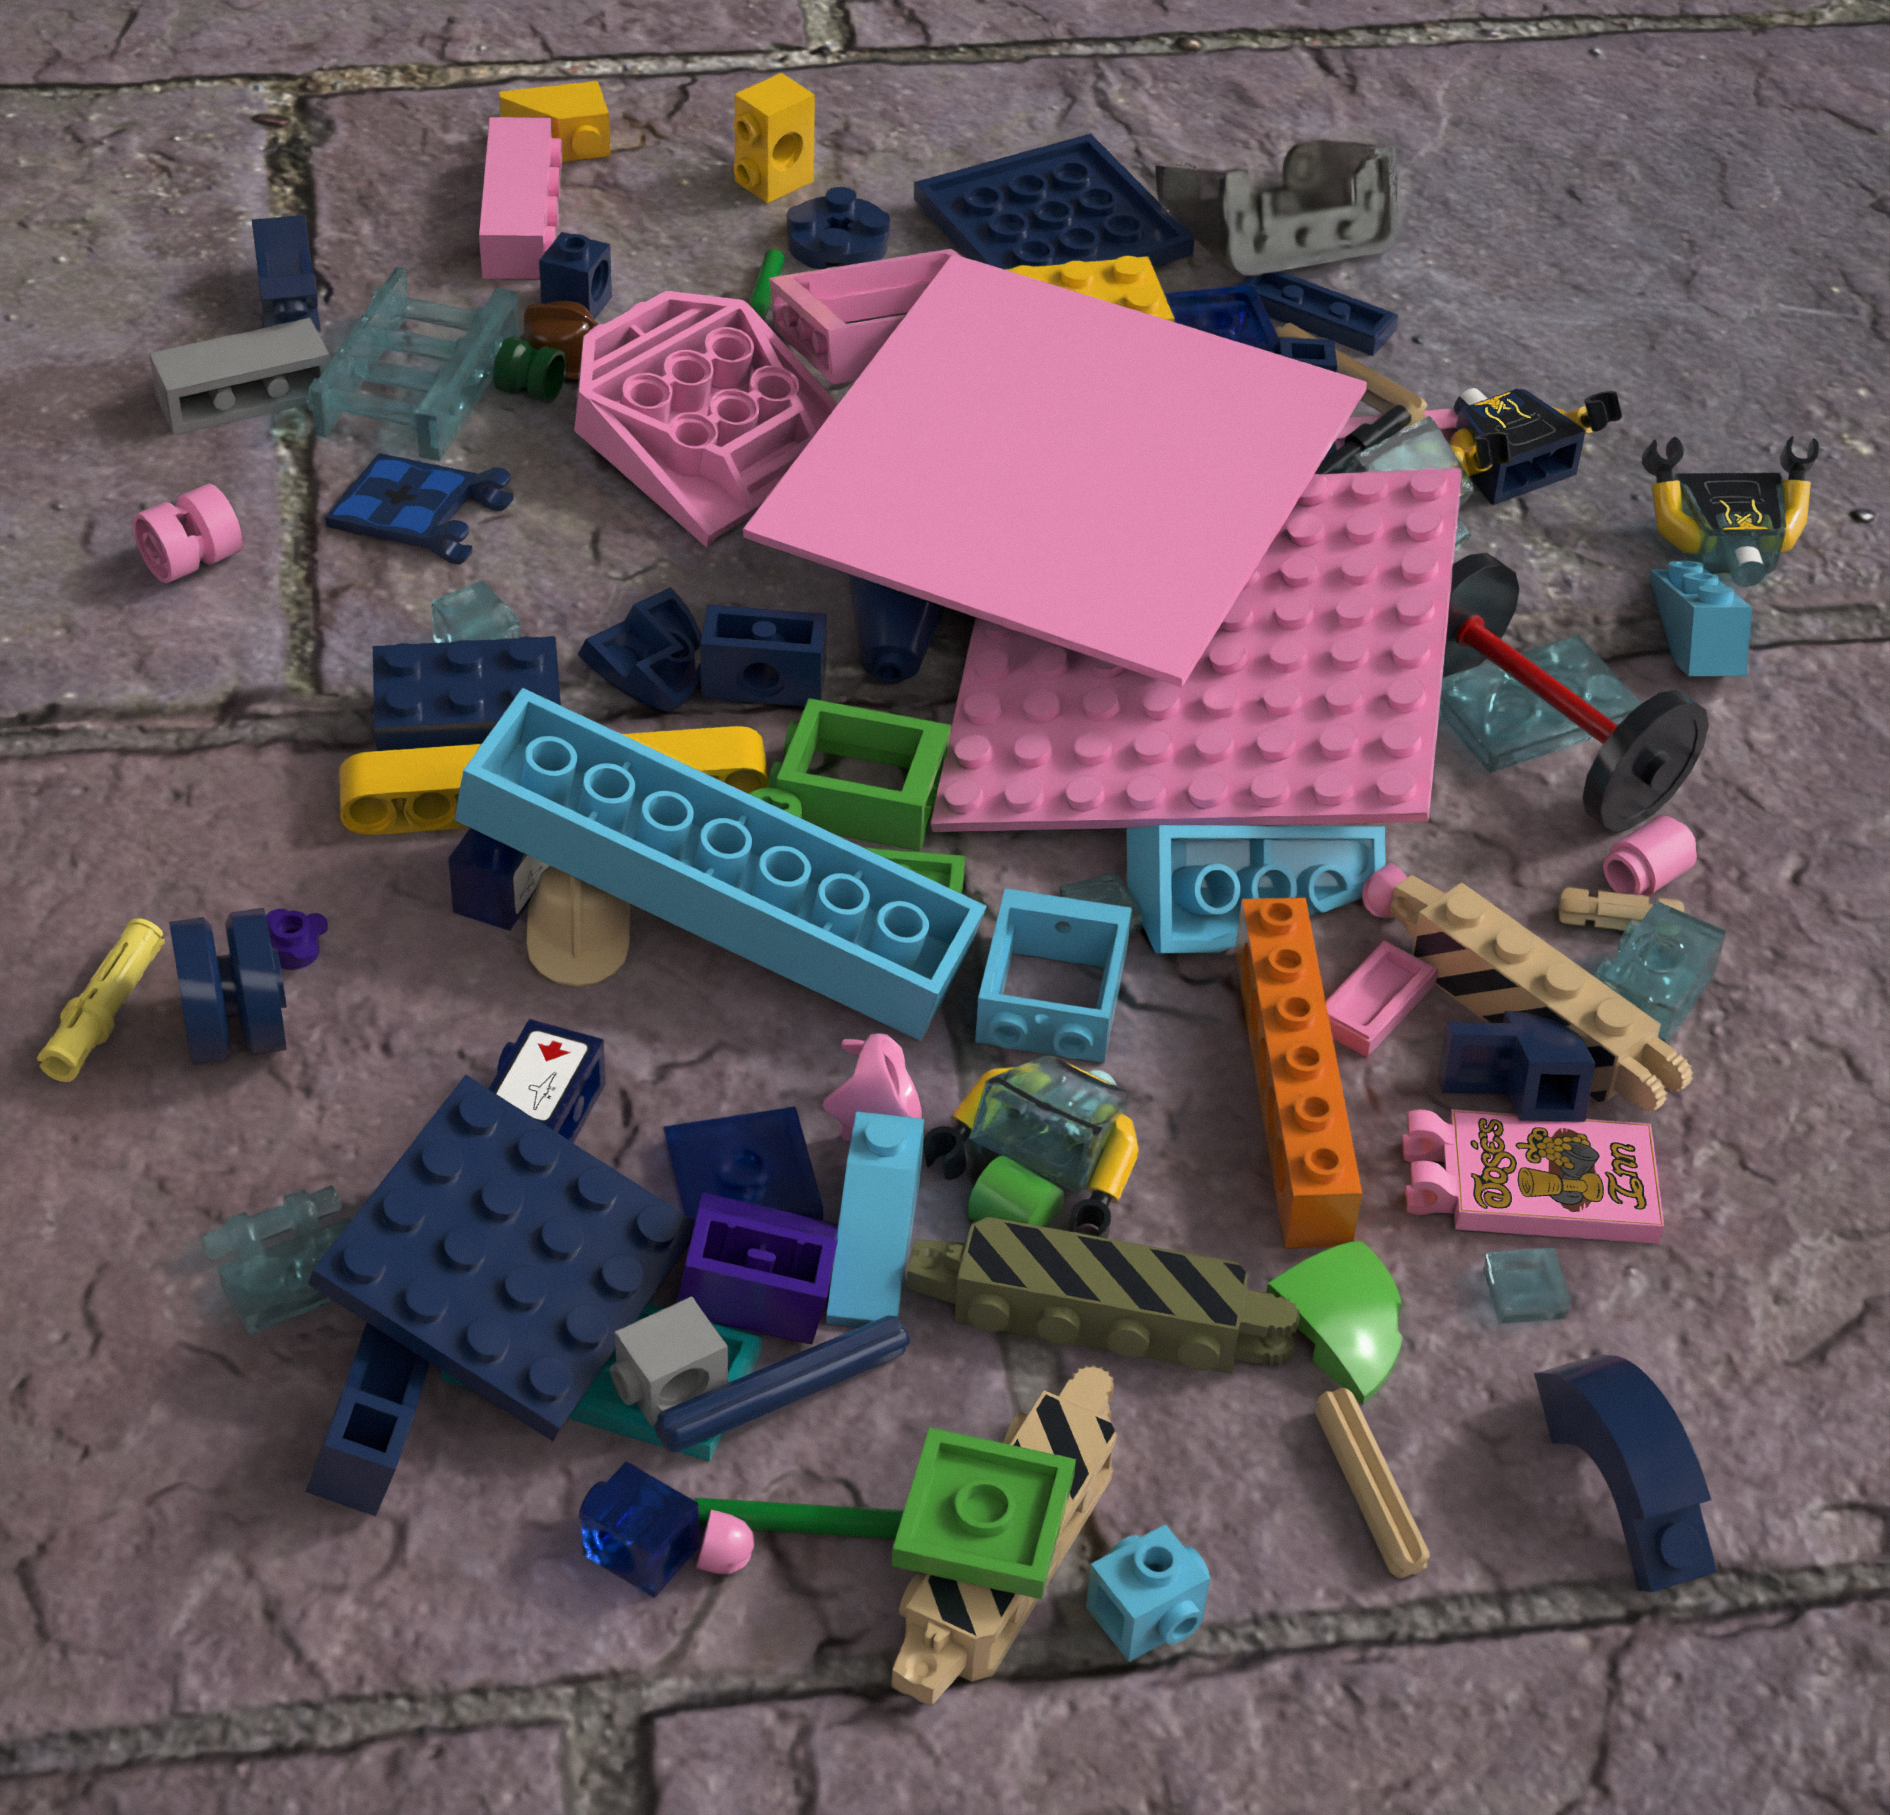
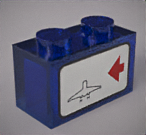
(492, 880)
(552, 1076)

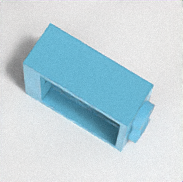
(1030, 927)

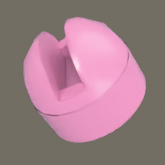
(1379, 888)
(725, 1544)

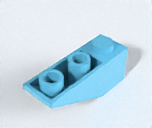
(1702, 620)

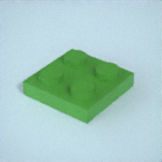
(984, 1513)

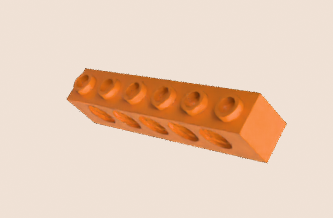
(1297, 1074)

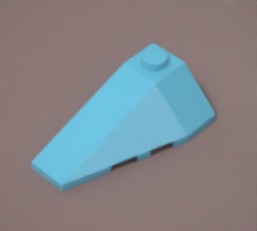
(1196, 875)

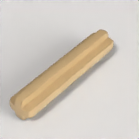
(1372, 1483)

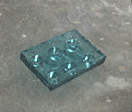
(1510, 723)

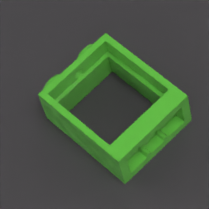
(873, 736)

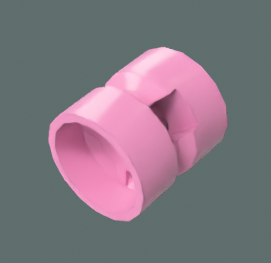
(190, 532)

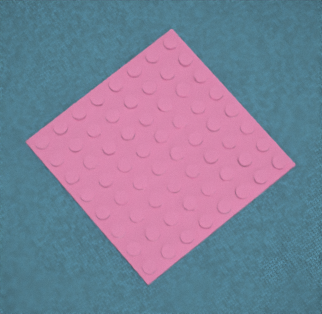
(1060, 467)
(1296, 713)

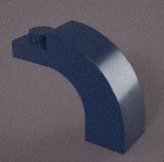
(285, 270)
(1644, 1457)

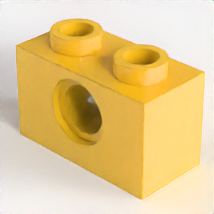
(774, 137)

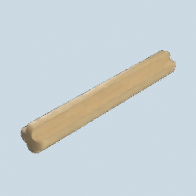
(1380, 391)

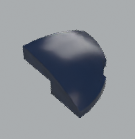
(650, 652)

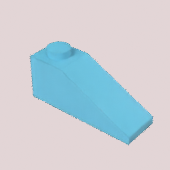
(876, 1218)

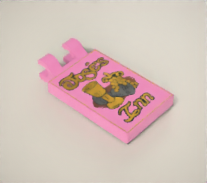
(1535, 1175)

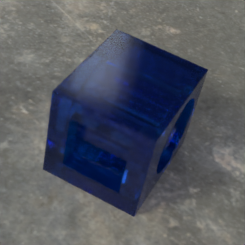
(639, 1528)

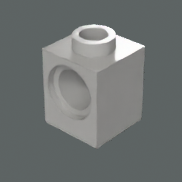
(668, 1359)

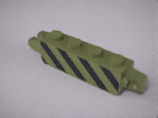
(1105, 1295)

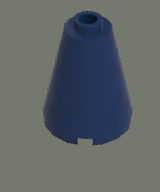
(892, 629)

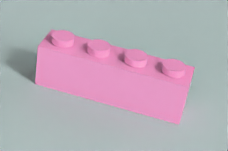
(519, 197)

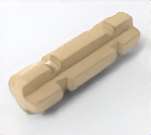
(1606, 909)

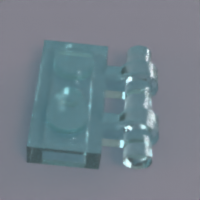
(274, 1281)

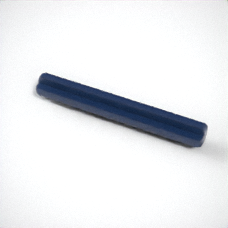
(781, 1383)

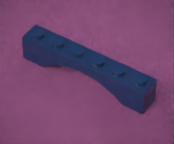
(369, 1423)

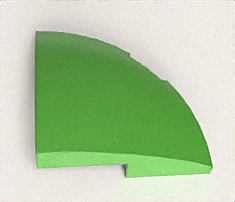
(1348, 1312)

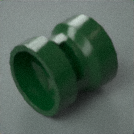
(529, 370)

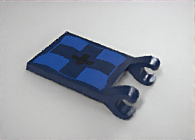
(415, 503)

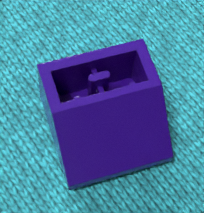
(759, 1267)

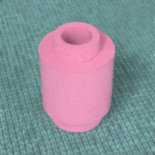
(1650, 857)

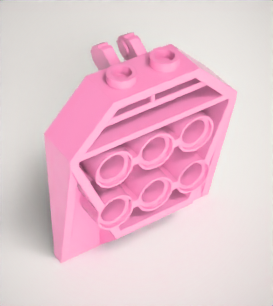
(697, 406)

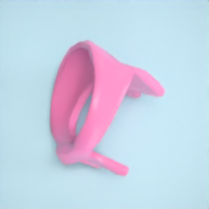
(871, 1085)

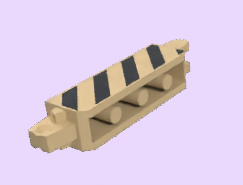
(1502, 967)
(970, 1627)

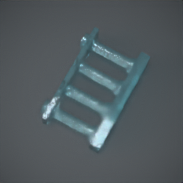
(449, 391)

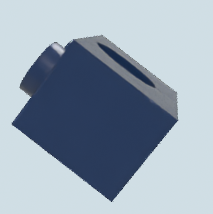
(763, 655)

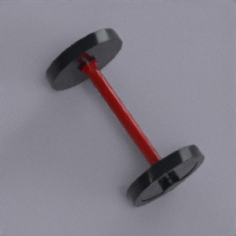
(1640, 758)

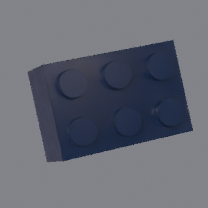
(455, 689)

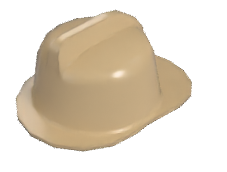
(576, 930)

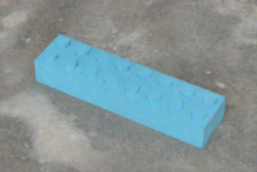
(719, 863)

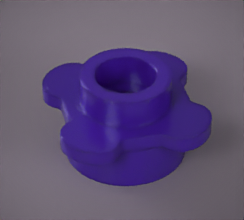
(295, 936)

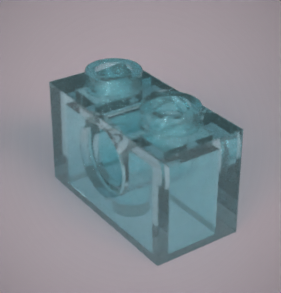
(1664, 965)

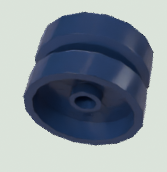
(230, 985)

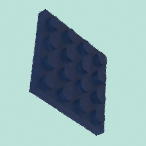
(1052, 209)
(505, 1256)

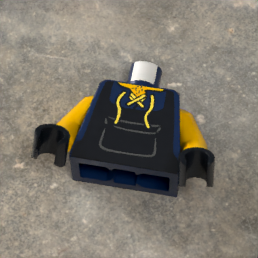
(1523, 443)

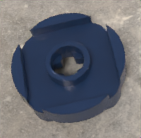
(837, 230)

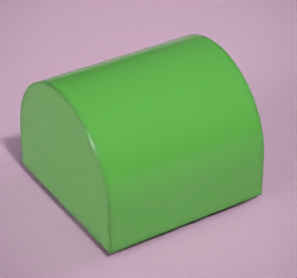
(1014, 1194)

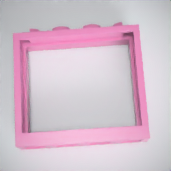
(815, 305)

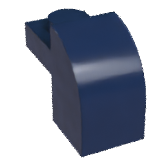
(1527, 1057)

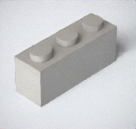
(238, 375)

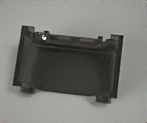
(1331, 207)

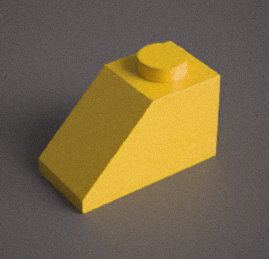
(575, 112)

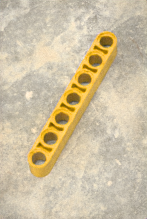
(422, 785)

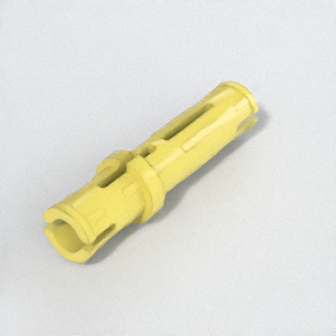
(90, 1017)

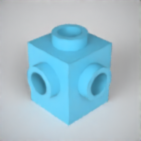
(1148, 1592)

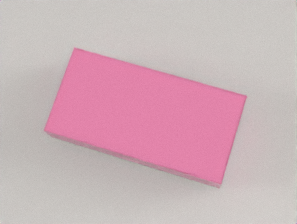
(1378, 997)

